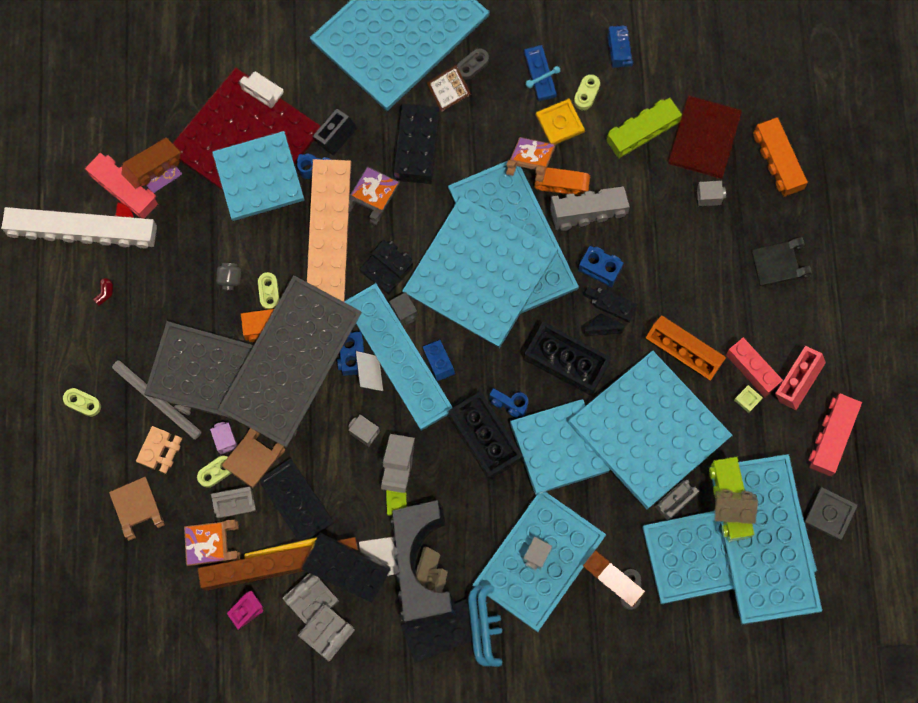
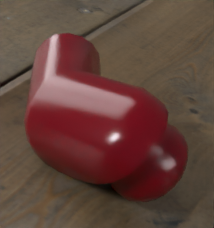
(106, 291)

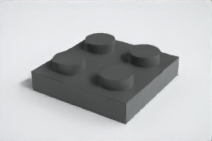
(830, 514)

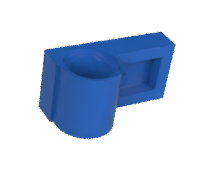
(304, 160)
(438, 360)
(501, 400)

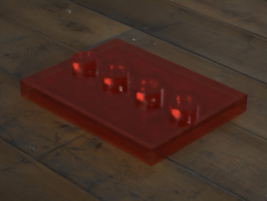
(705, 137)

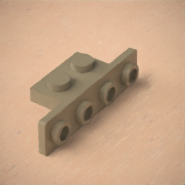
(427, 574)

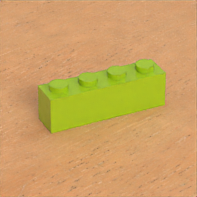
(644, 127)
(728, 477)

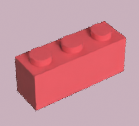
(754, 367)
(800, 378)

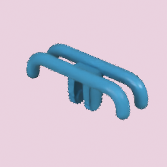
(481, 627)

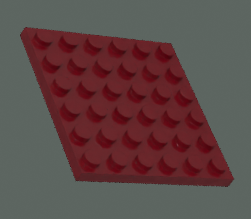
(236, 118)

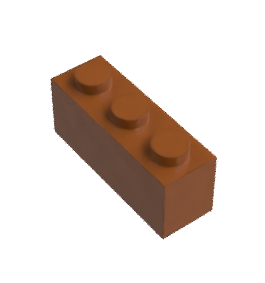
(151, 163)

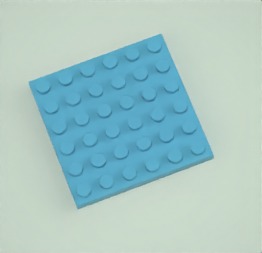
(480, 271)
(649, 429)

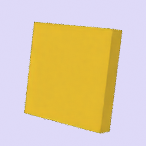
(560, 122)

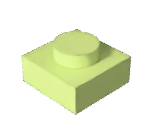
(748, 399)

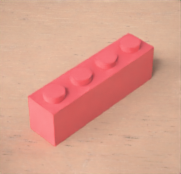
(110, 177)
(835, 434)

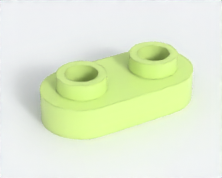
(587, 91)
(268, 292)
(83, 402)
(213, 469)

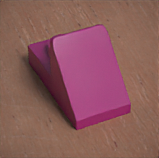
(245, 610)

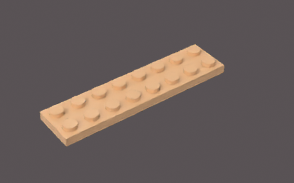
(329, 226)

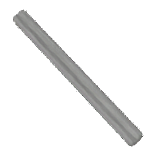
(164, 406)

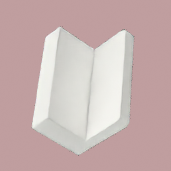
(261, 89)

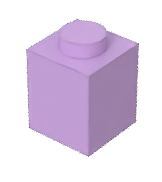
(224, 437)

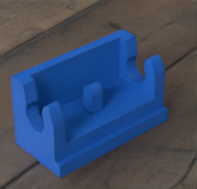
(619, 46)

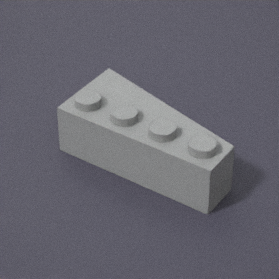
(588, 207)

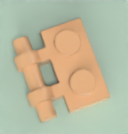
(153, 448)

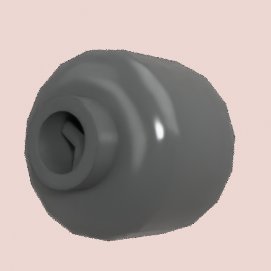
(228, 276)

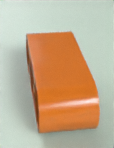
(564, 182)

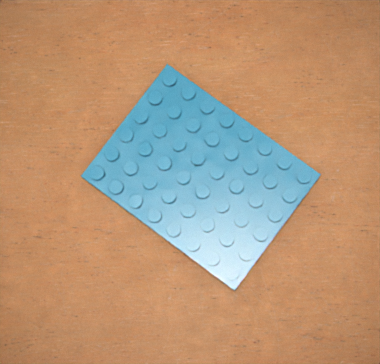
(395, 42)

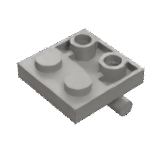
(309, 597)
(326, 632)

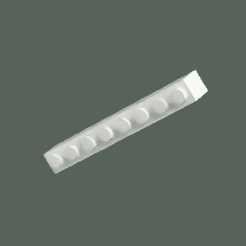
(79, 227)

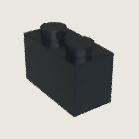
(335, 132)

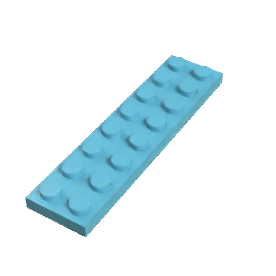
(399, 358)

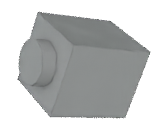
(710, 193)
(363, 430)
(537, 554)

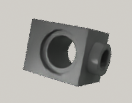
(404, 309)

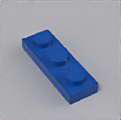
(538, 66)

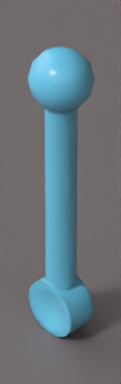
(529, 84)

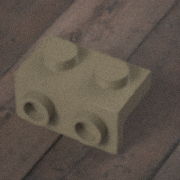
(736, 507)

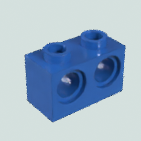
(598, 270)
(350, 354)

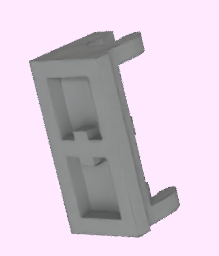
(676, 499)
(233, 502)

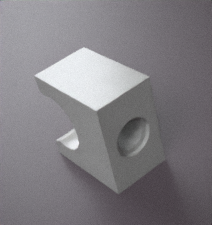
(397, 463)

